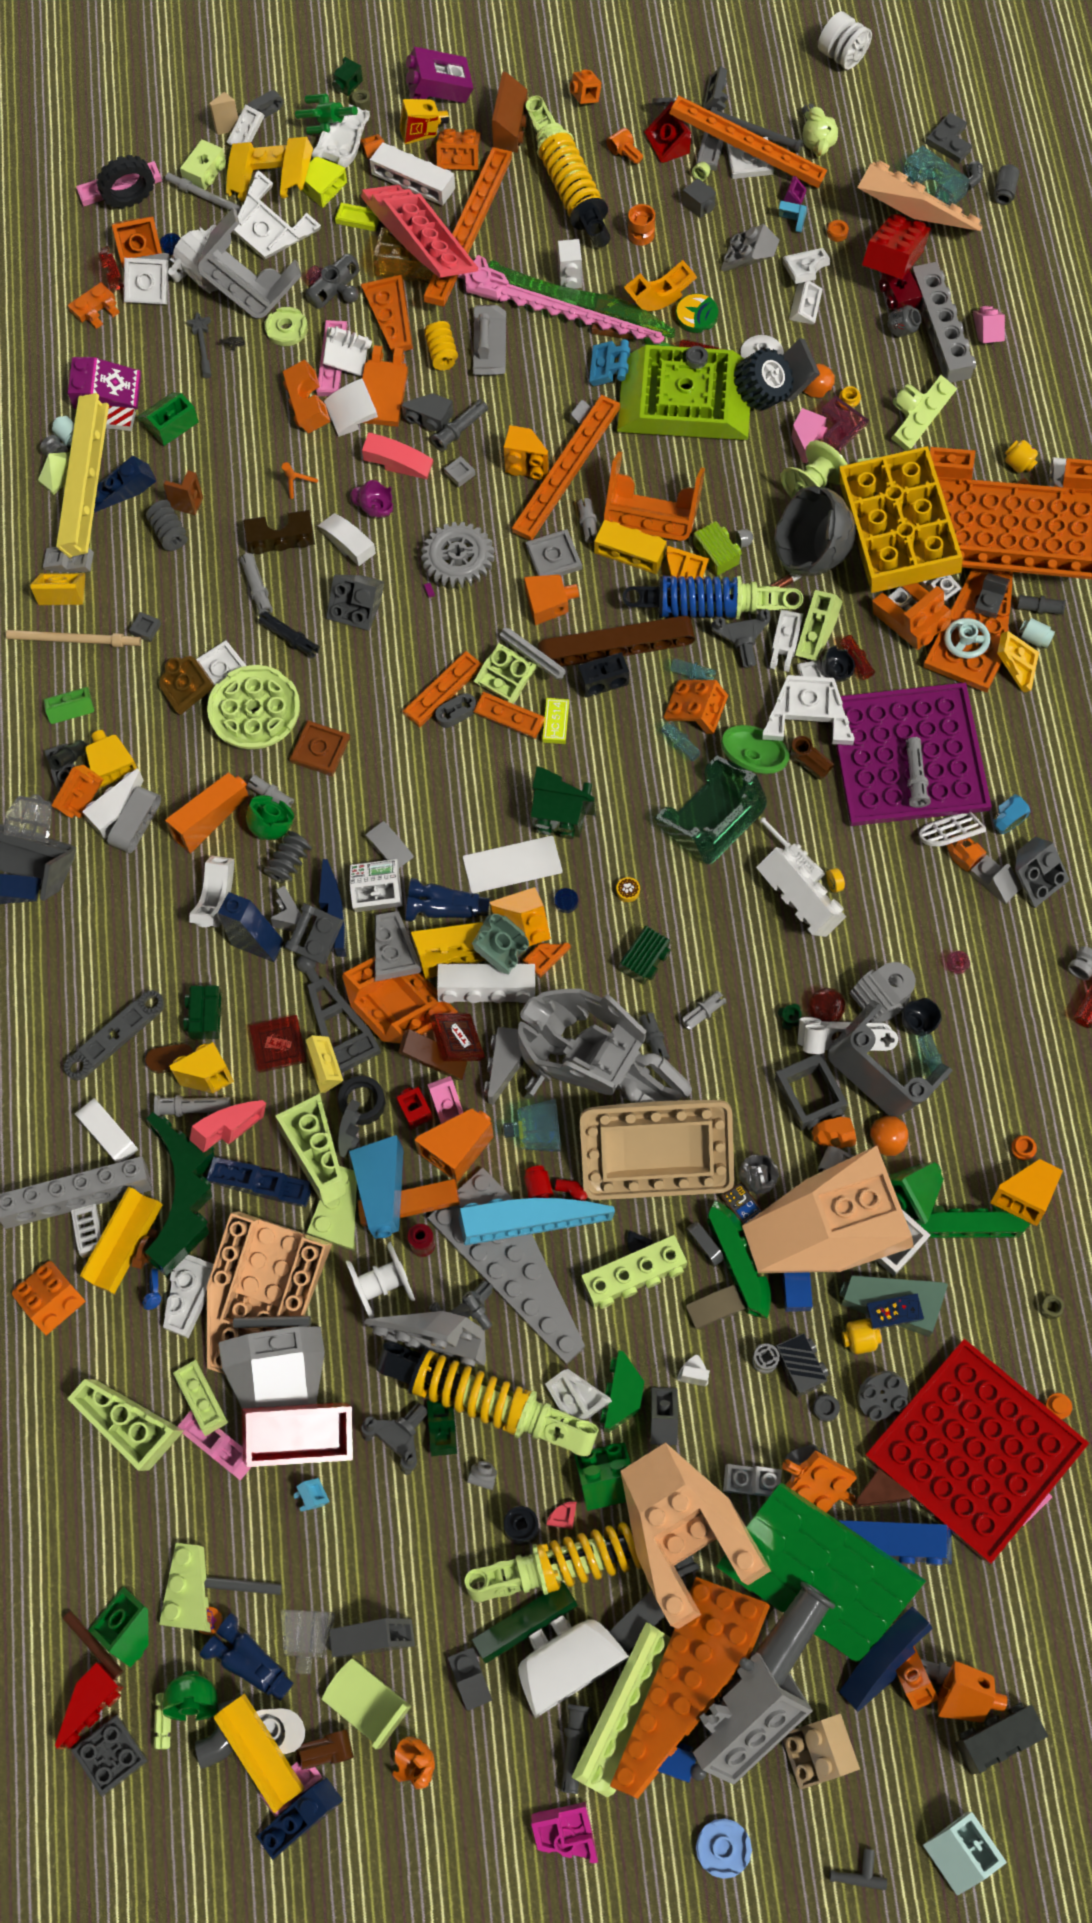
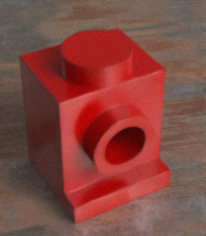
(418, 1116)

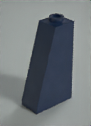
(249, 928)

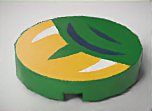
(697, 312)

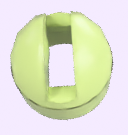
(701, 171)

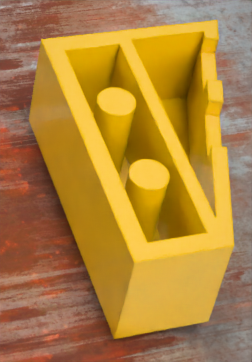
(446, 946)

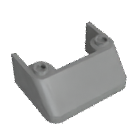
(251, 292)

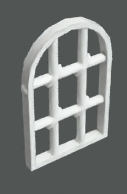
(932, 842)

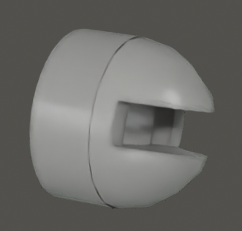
(743, 537)

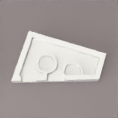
(187, 1295)

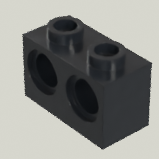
(603, 675)

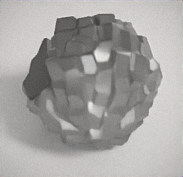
(758, 1173)

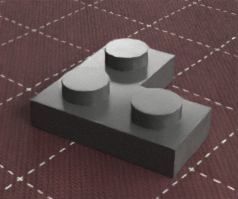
(946, 140)

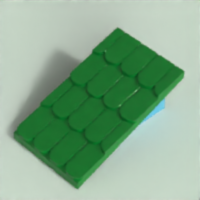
(853, 1573)

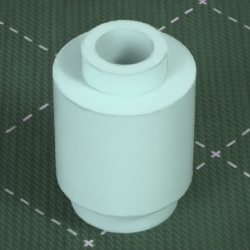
(63, 429)
(1036, 633)

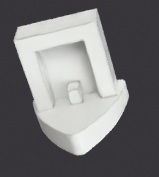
(694, 1372)

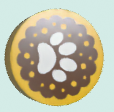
(628, 889)

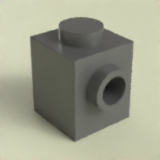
(699, 198)

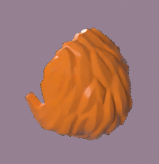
(414, 1762)

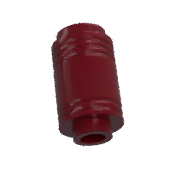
(421, 1247)

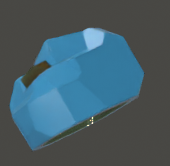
(1011, 814)

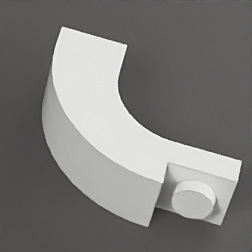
(216, 885)

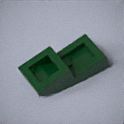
(441, 1429)

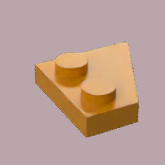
(685, 563)

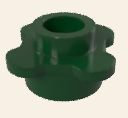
(784, 1014)

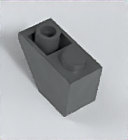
(428, 411)

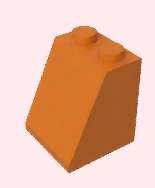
(456, 1142)

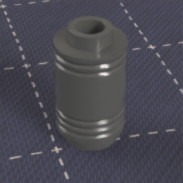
(1006, 184)

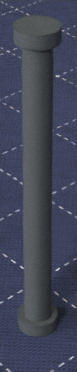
(797, 145)

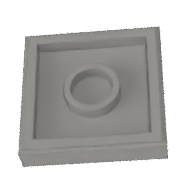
(554, 554)

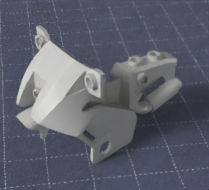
(596, 1057)

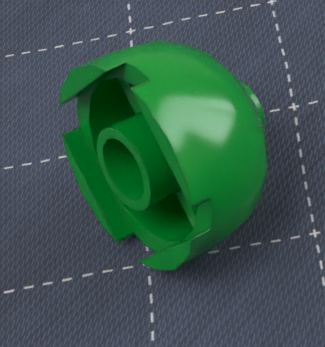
(267, 818)
(190, 1696)

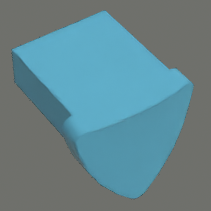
(794, 212)

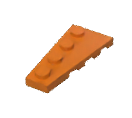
(390, 308)

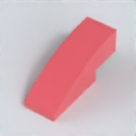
(396, 456)
(226, 1124)

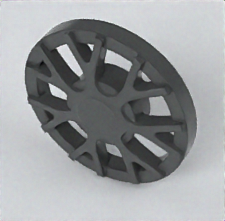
(663, 101)

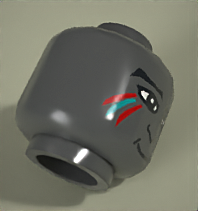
(904, 321)

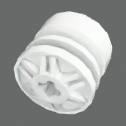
(844, 40)

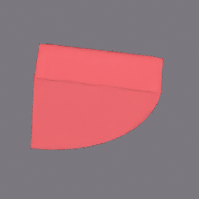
(563, 1516)

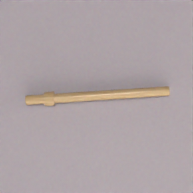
(116, 639)

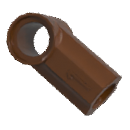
(811, 759)
(331, 1749)

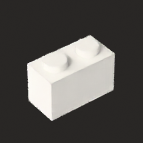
(570, 263)

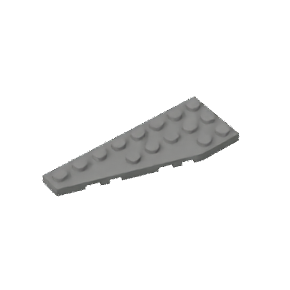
(513, 1269)

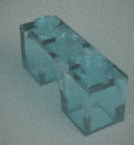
(926, 165)

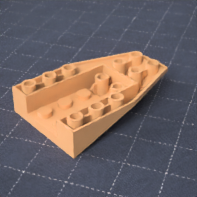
(912, 198)
(831, 1221)
(259, 1274)

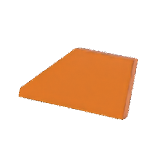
(545, 956)

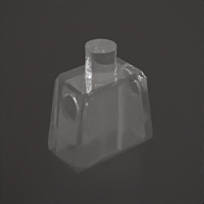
(29, 819)
(306, 1636)

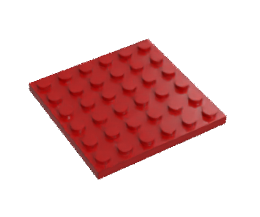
(977, 1451)

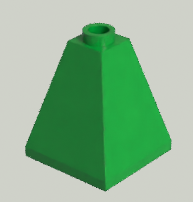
(918, 1189)

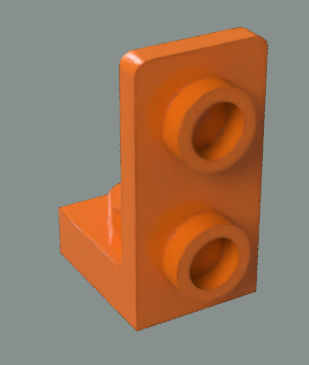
(916, 1682)

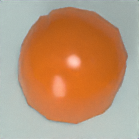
(822, 383)
(889, 1135)

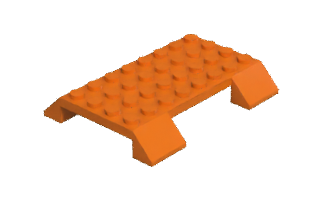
(1019, 524)

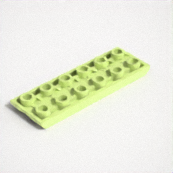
(621, 1712)

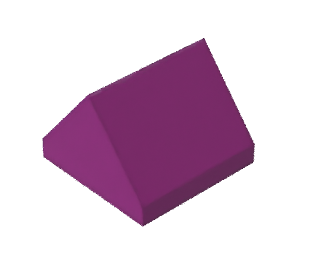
(795, 191)

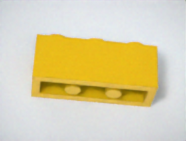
(630, 546)

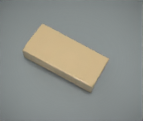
(223, 113)

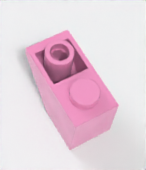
(989, 324)
(807, 428)

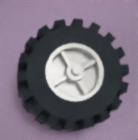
(764, 379)

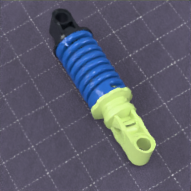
(710, 596)

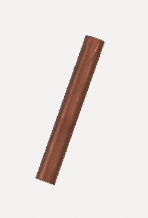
(93, 1644)

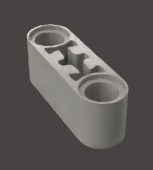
(134, 819)

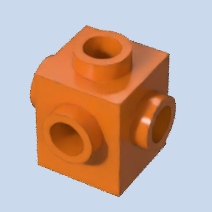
(585, 87)

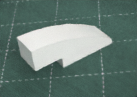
(347, 538)

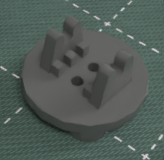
(894, 1391)

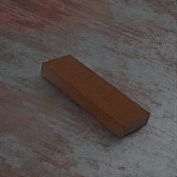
(427, 1053)

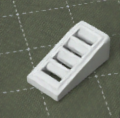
(86, 1250)

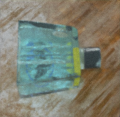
(536, 1127)

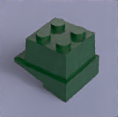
(559, 806)

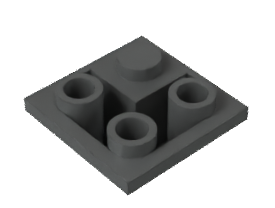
(355, 600)
(1040, 870)

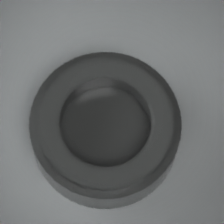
(696, 357)
(826, 1408)

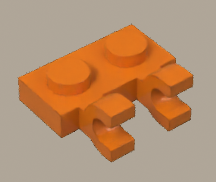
(88, 305)

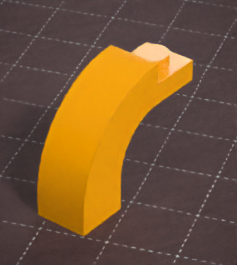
(661, 292)

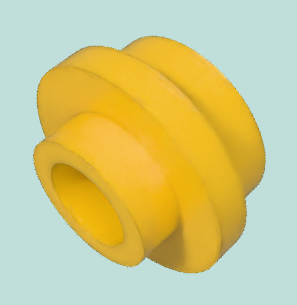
(850, 392)

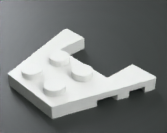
(263, 228)
(809, 700)

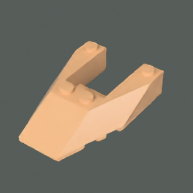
(676, 1515)

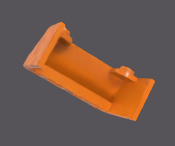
(650, 514)

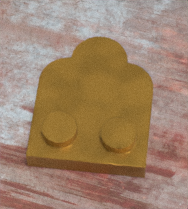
(184, 682)

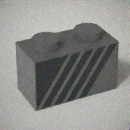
(801, 1365)

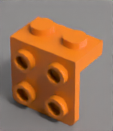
(47, 1297)

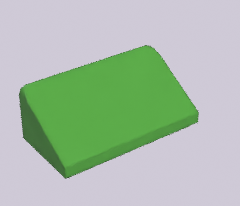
(69, 705)

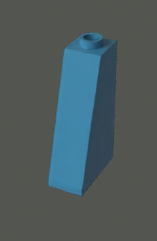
(379, 1181)

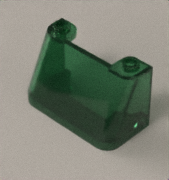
(716, 812)

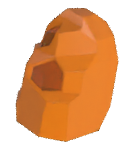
(966, 853)
(835, 1132)

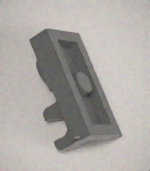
(714, 95)

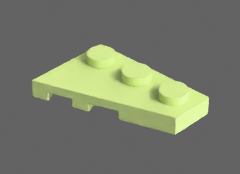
(337, 1219)
(185, 1591)

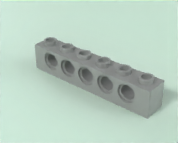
(942, 323)
(73, 1192)

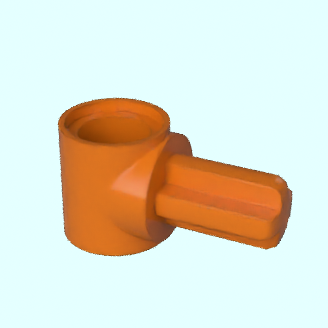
(622, 144)

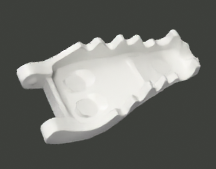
(343, 139)

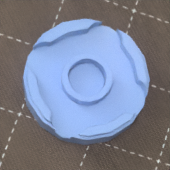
(723, 1848)

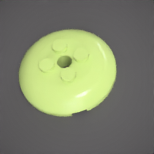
(250, 689)

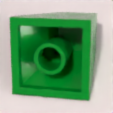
(123, 1627)

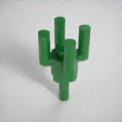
(325, 112)

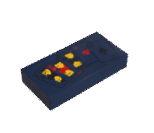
(894, 1311)

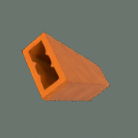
(206, 811)

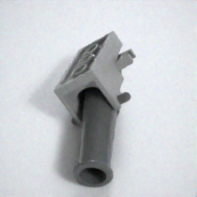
(762, 1698)

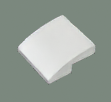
(350, 407)

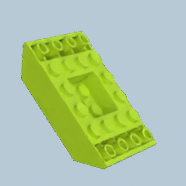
(659, 405)

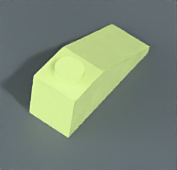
(818, 624)

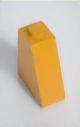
(1028, 1191)

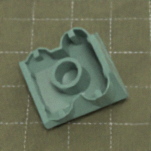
(500, 942)

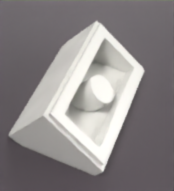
(806, 303)

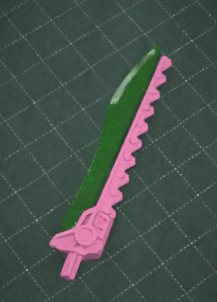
(607, 311)

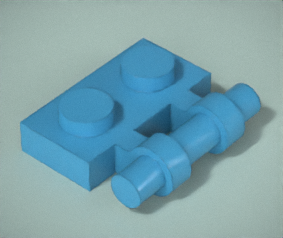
(603, 362)

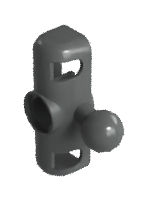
(334, 280)

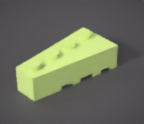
(126, 1425)

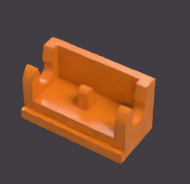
(77, 791)

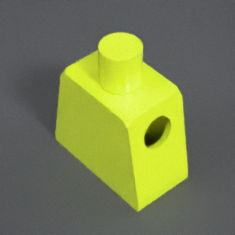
(324, 180)

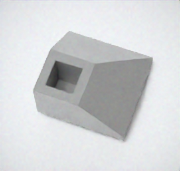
(750, 248)

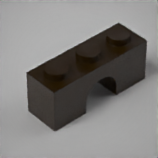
(295, 534)

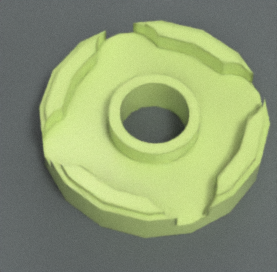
(287, 336)

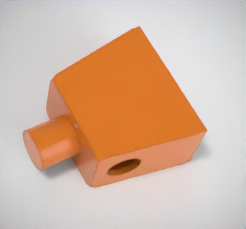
(548, 596)
(968, 1694)

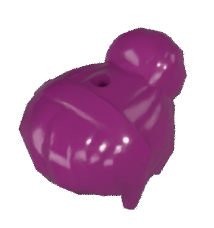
(374, 495)

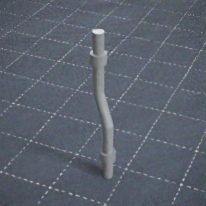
(187, 186)

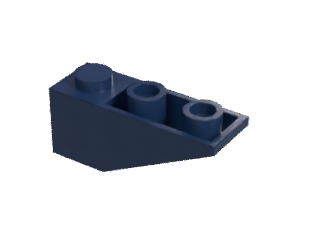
(124, 483)
(299, 1818)

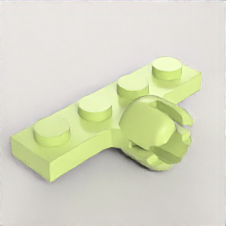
(920, 410)

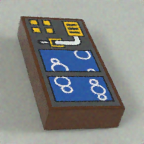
(741, 1203)

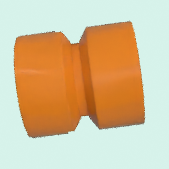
(641, 224)

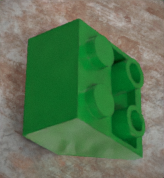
(169, 417)
(601, 1475)

